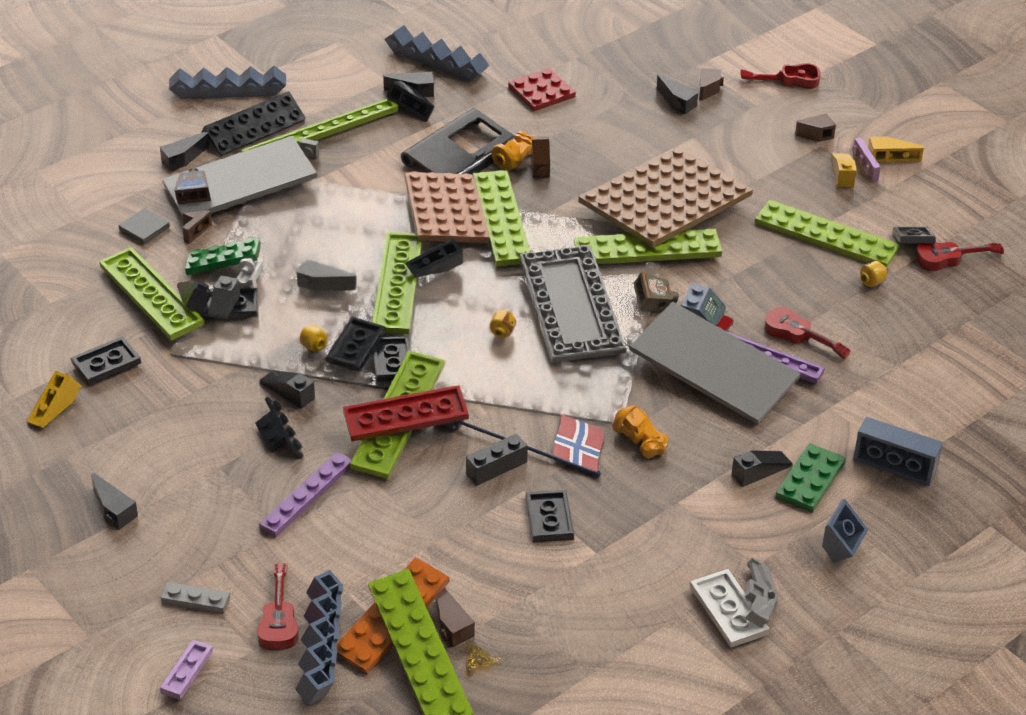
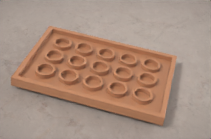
(446, 207)

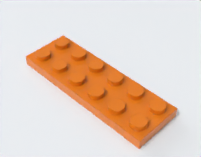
(368, 638)

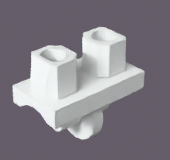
(250, 272)

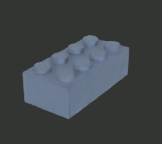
(897, 451)

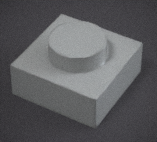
(310, 148)

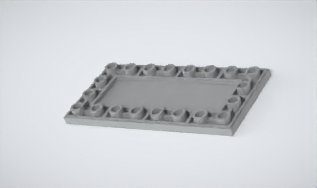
(249, 175)
(572, 304)
(715, 362)

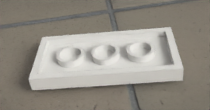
(727, 607)

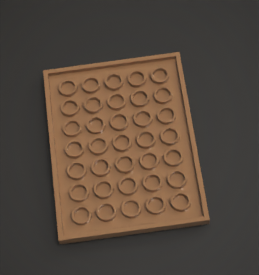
(665, 196)

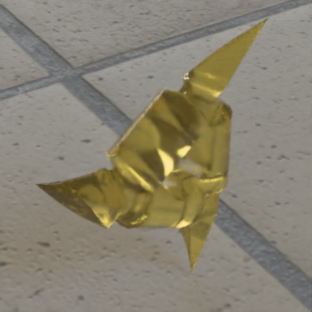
(477, 663)

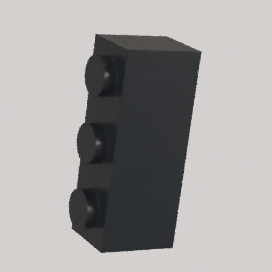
(496, 459)

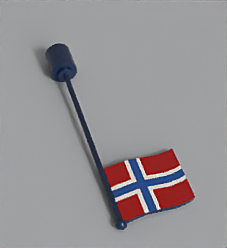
(575, 443)

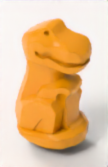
(513, 152)
(638, 428)

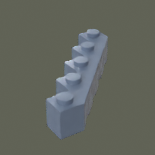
(437, 54)
(227, 83)
(320, 637)

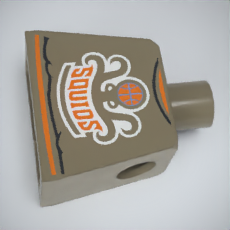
(653, 292)

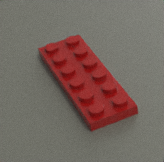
(405, 413)

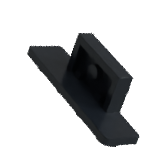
(275, 429)

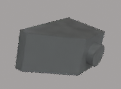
(224, 297)

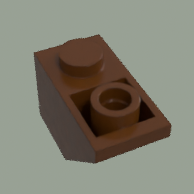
(816, 128)

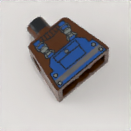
(192, 187)

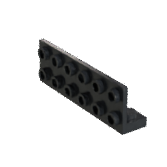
(254, 123)

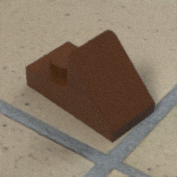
(195, 224)

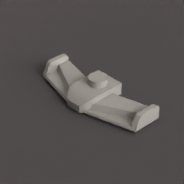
(760, 593)

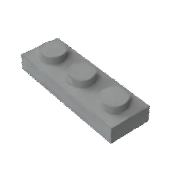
(195, 597)

